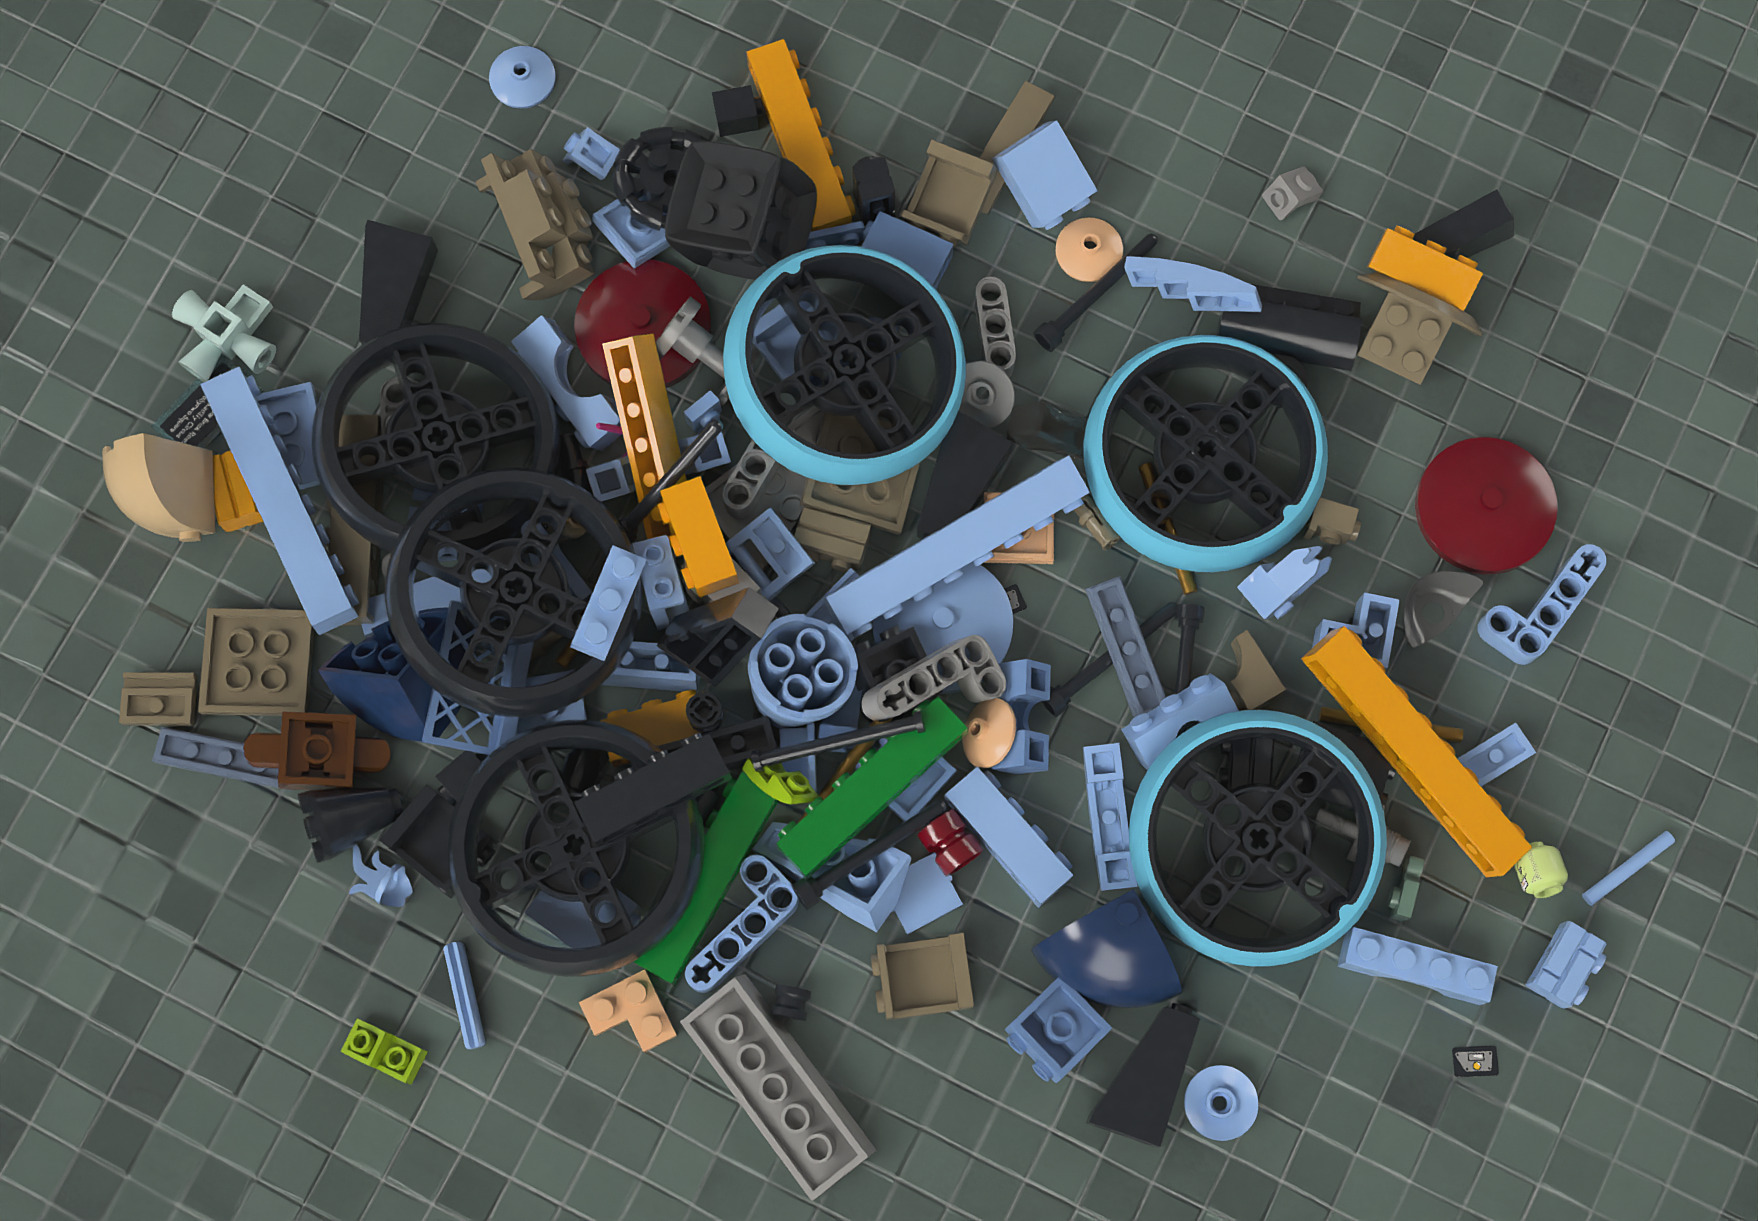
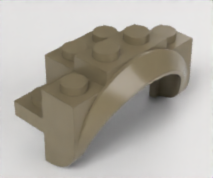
(541, 212)

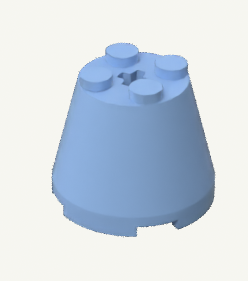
(801, 670)

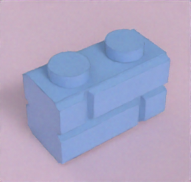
(1567, 965)

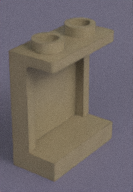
(950, 193)
(923, 977)

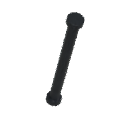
(838, 741)

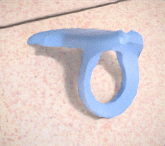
(385, 885)

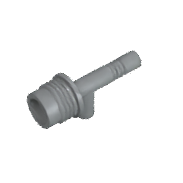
(1396, 844)

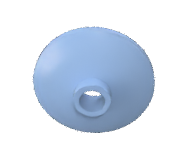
(524, 89)
(1239, 1097)

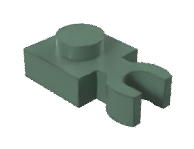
(1403, 896)

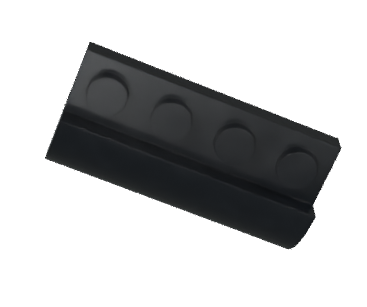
(1299, 326)

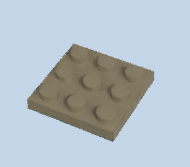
(876, 503)
(256, 662)

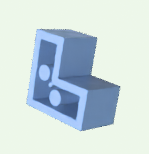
(1372, 622)

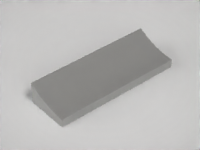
(778, 1086)

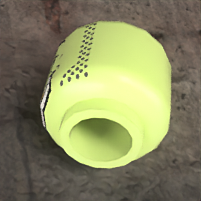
(1541, 871)

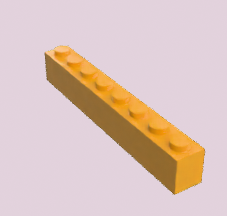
(1417, 752)

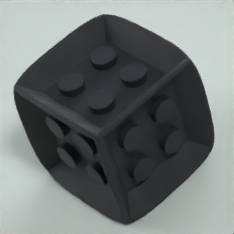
(739, 208)

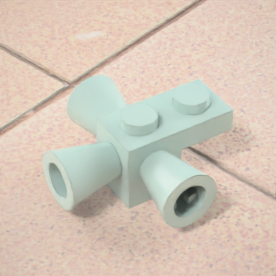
(225, 331)

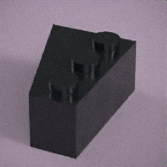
(718, 633)

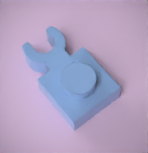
(703, 412)

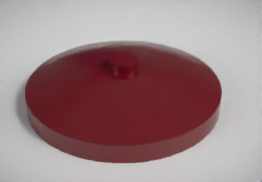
(636, 303)
(1486, 505)

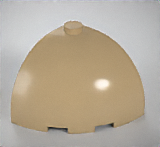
(162, 485)

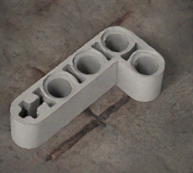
(928, 681)

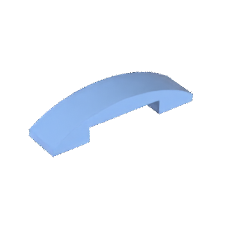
(1108, 816)

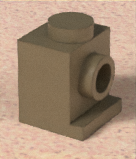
(1333, 522)

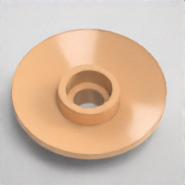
(1086, 263)
(989, 733)

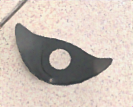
(1446, 588)

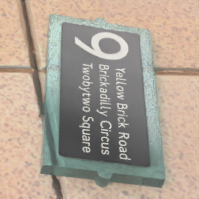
(190, 416)

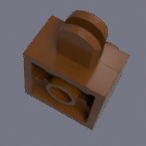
(316, 751)

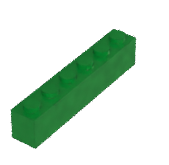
(869, 789)
(727, 844)

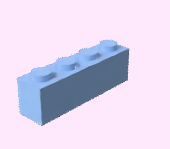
(1008, 836)

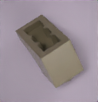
(1255, 679)

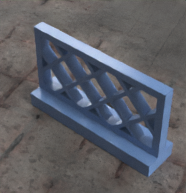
(513, 674)

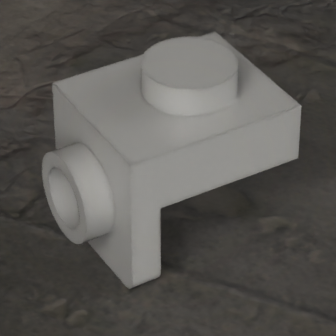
(1292, 191)

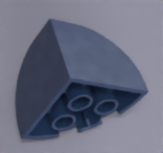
(381, 683)
(1112, 956)

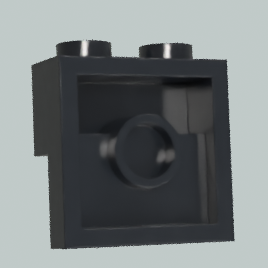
(887, 657)

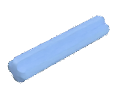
(464, 995)

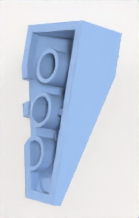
(864, 894)

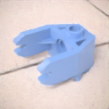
(1275, 586)

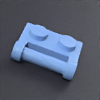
(777, 547)

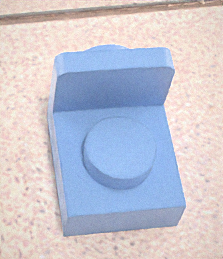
(591, 152)

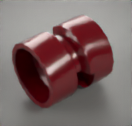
(950, 842)

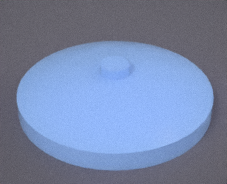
(957, 610)

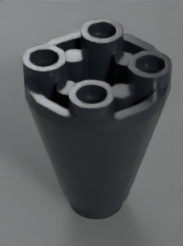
(346, 817)

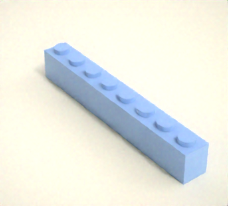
(279, 500)
(956, 545)

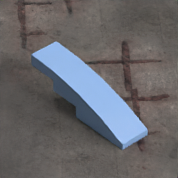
(1202, 286)

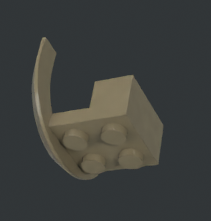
(1409, 328)

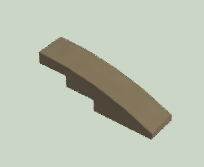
(1020, 119)

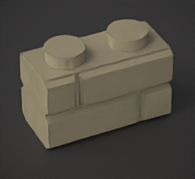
(833, 538)

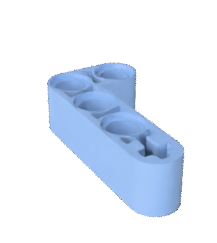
(1551, 601)
(737, 930)

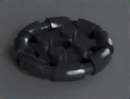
(652, 171)

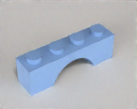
(547, 352)
(616, 478)
(1418, 964)

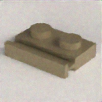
(158, 699)

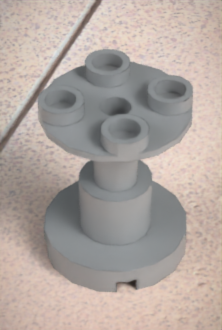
(694, 342)

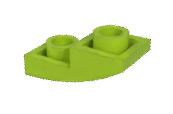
(781, 785)
(384, 1051)

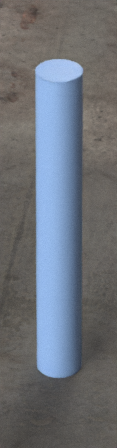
(1628, 868)

